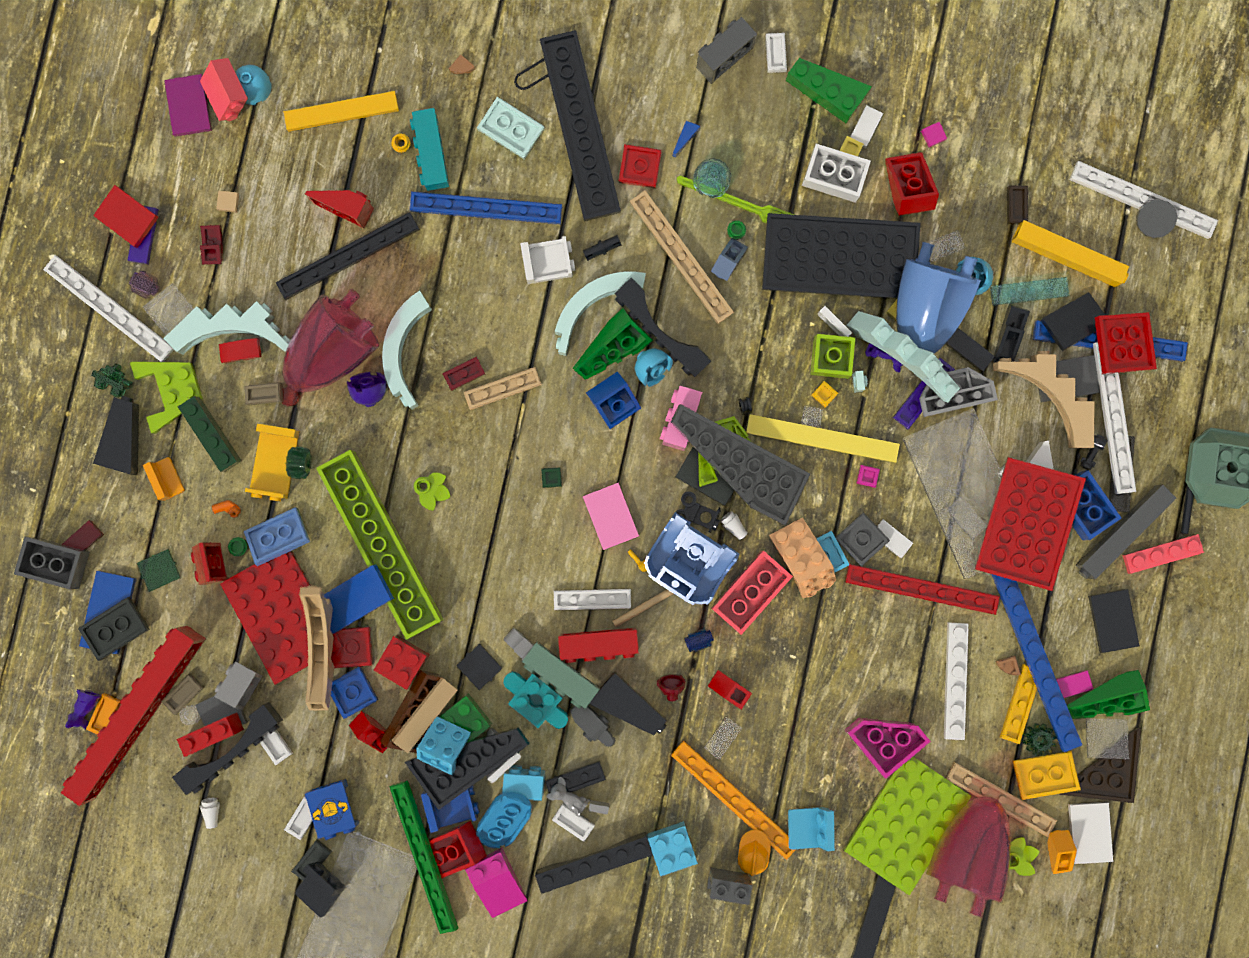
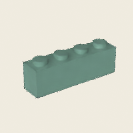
(561, 675)

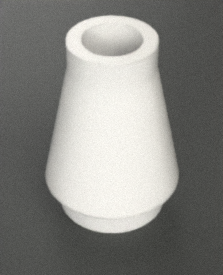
(733, 524)
(210, 811)

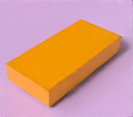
(102, 712)

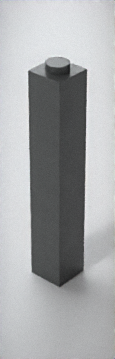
(1125, 532)

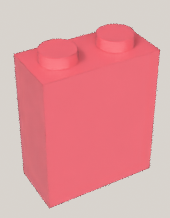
(223, 89)

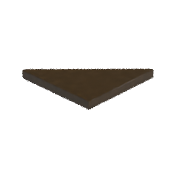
(1111, 777)

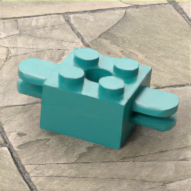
(535, 700)

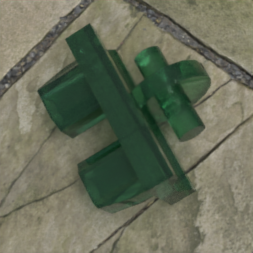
(113, 377)

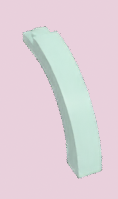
(587, 296)
(393, 344)

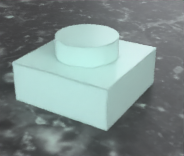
(859, 381)

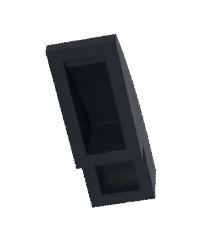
(1011, 333)

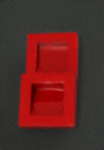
(240, 350)

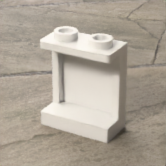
(547, 260)

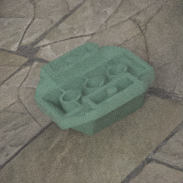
(1208, 471)

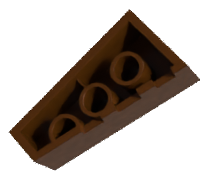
(418, 691)

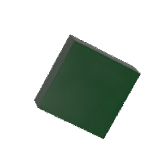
(551, 477)

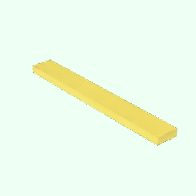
(822, 438)

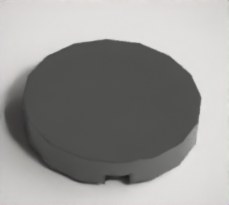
(1156, 218)

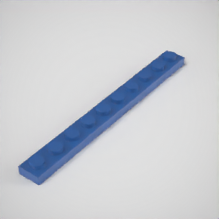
(1038, 663)

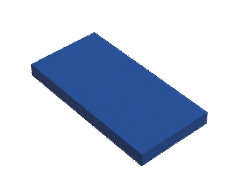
(106, 592)
(357, 597)

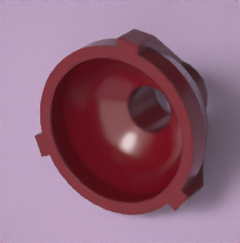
(671, 686)

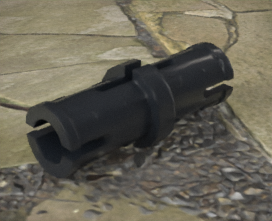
(602, 247)

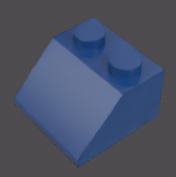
(613, 400)

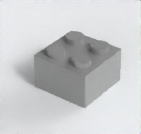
(237, 685)

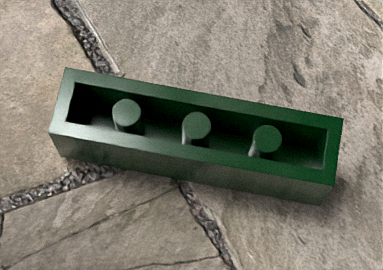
(209, 434)

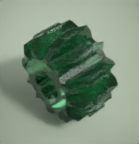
(298, 462)
(1036, 746)

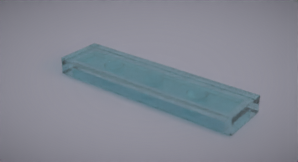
(1029, 291)

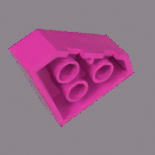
(887, 742)

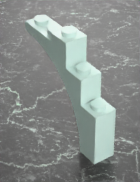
(203, 325)
(903, 349)

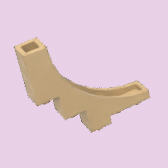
(1075, 412)
(320, 643)

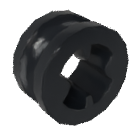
(745, 405)

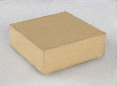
(227, 201)

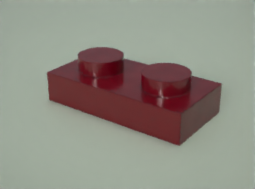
(463, 374)

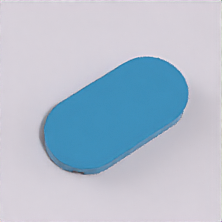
(504, 820)

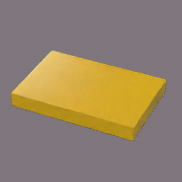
(1046, 775)

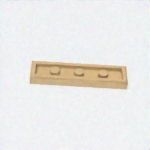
(502, 388)
(424, 715)

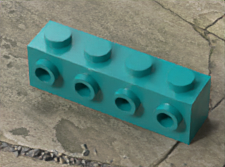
(430, 149)

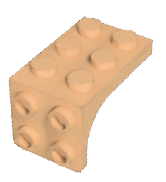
(804, 558)

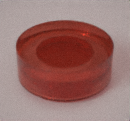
(290, 397)

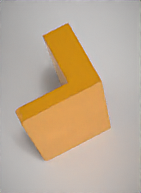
(164, 479)

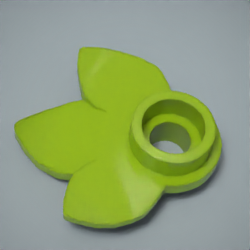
(434, 492)
(1023, 856)

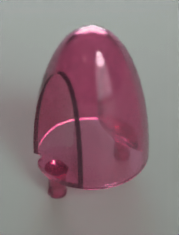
(327, 344)
(974, 853)

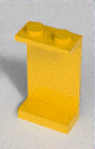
(269, 466)

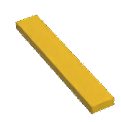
(341, 111)

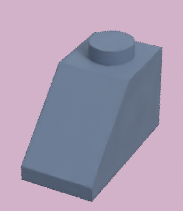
(729, 259)

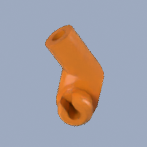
(227, 506)

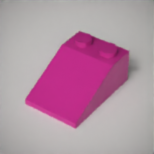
(496, 883)

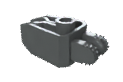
(593, 725)

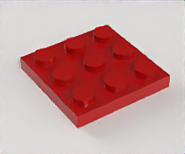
(1125, 343)

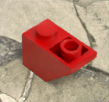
(729, 689)
(368, 731)

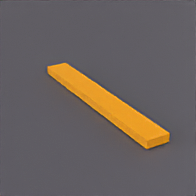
(732, 797)

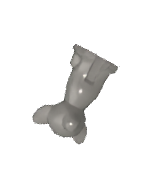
(572, 801)

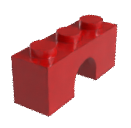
(210, 734)

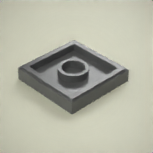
(862, 539)
(215, 709)

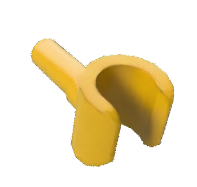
(641, 565)

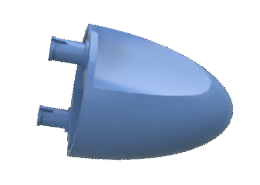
(933, 299)

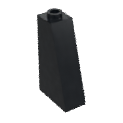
(120, 438)
(628, 705)

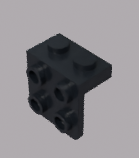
(319, 888)

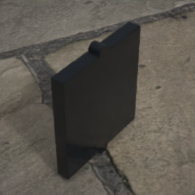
(479, 666)

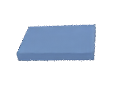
(276, 536)

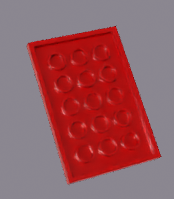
(1029, 523)
(273, 614)

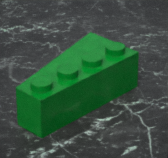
(828, 88)

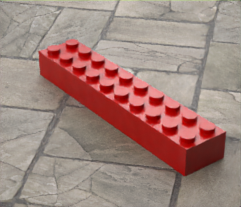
(132, 715)

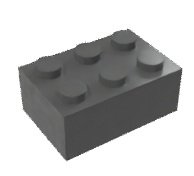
(725, 49)
(51, 563)

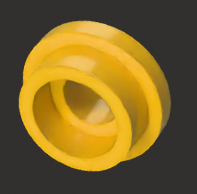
(401, 137)

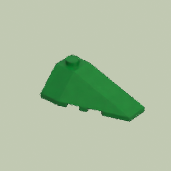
(615, 341)
(1120, 694)

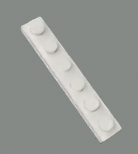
(956, 681)

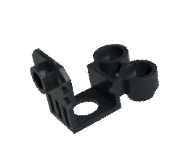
(694, 510)

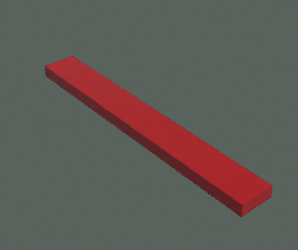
(922, 589)

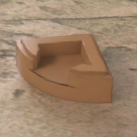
(461, 66)
(1009, 665)

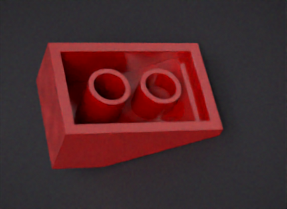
(911, 184)
(344, 203)
(208, 563)
(457, 849)

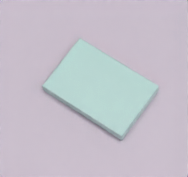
(510, 128)

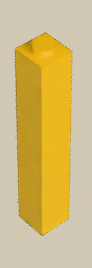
(1070, 254)

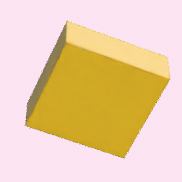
(824, 394)

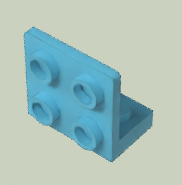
(442, 745)
(811, 828)

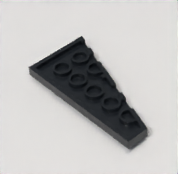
(473, 763)

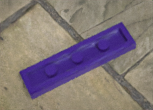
(912, 407)

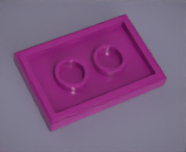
(187, 105)

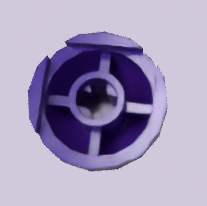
(367, 388)

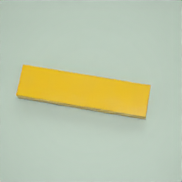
(1019, 707)

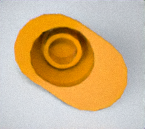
(754, 852)

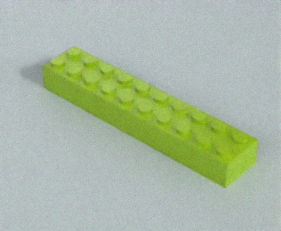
(379, 542)

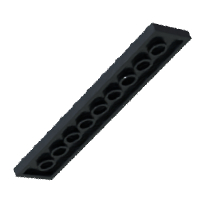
(580, 125)

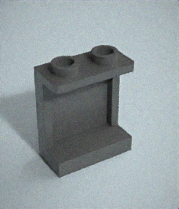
(729, 886)

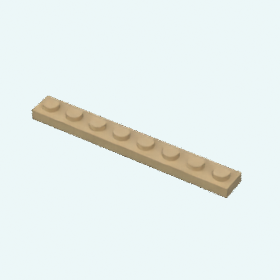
(681, 257)

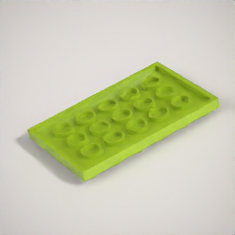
(906, 824)

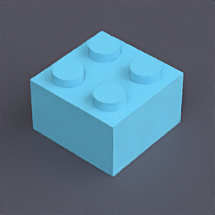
(525, 781)
(672, 848)

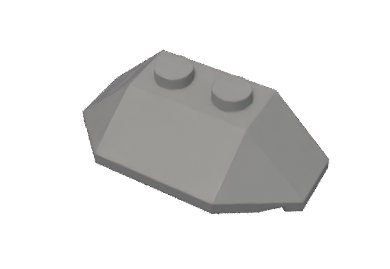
(973, 390)

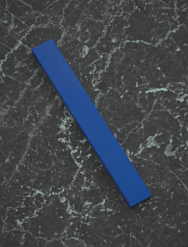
(485, 208)
(1163, 348)

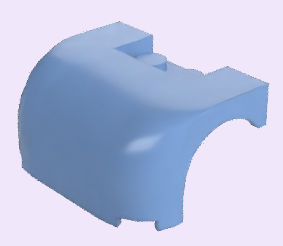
(689, 561)

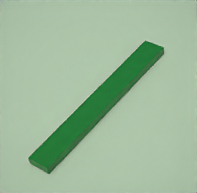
(423, 857)

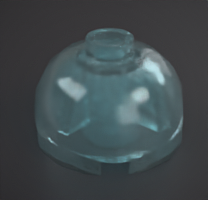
(712, 177)

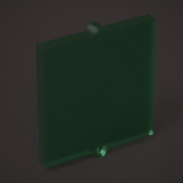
(158, 570)

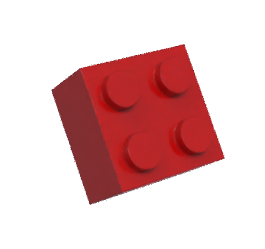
(401, 662)

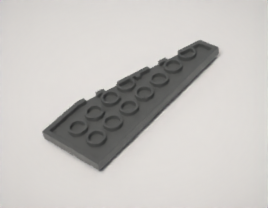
(754, 473)

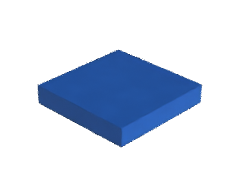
(352, 692)

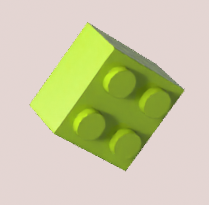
(832, 356)

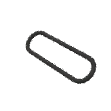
(525, 70)

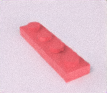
(1163, 554)

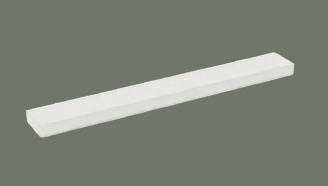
(1137, 197)
(108, 308)
(1115, 428)

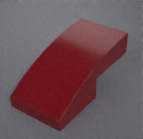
(211, 244)

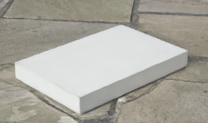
(1091, 832)

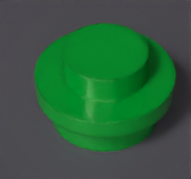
(736, 230)
(237, 546)

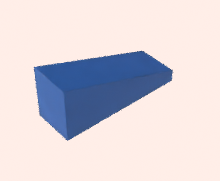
(688, 132)

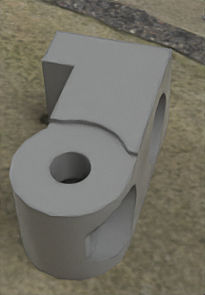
(518, 642)

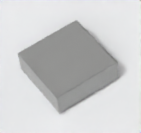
(598, 807)

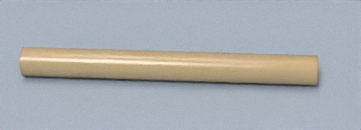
(641, 608)

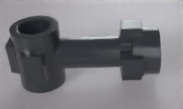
(1099, 443)

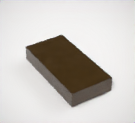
(1017, 204)

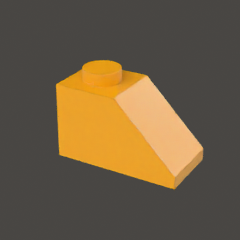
(1061, 851)

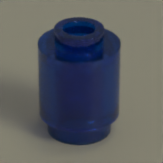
(699, 640)

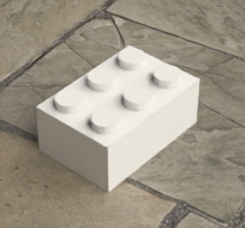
(836, 173)

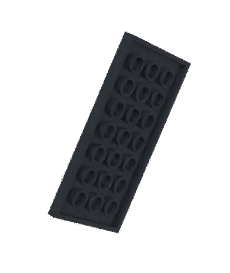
(837, 255)

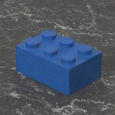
(1094, 509)

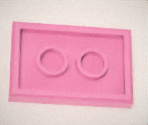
(610, 516)

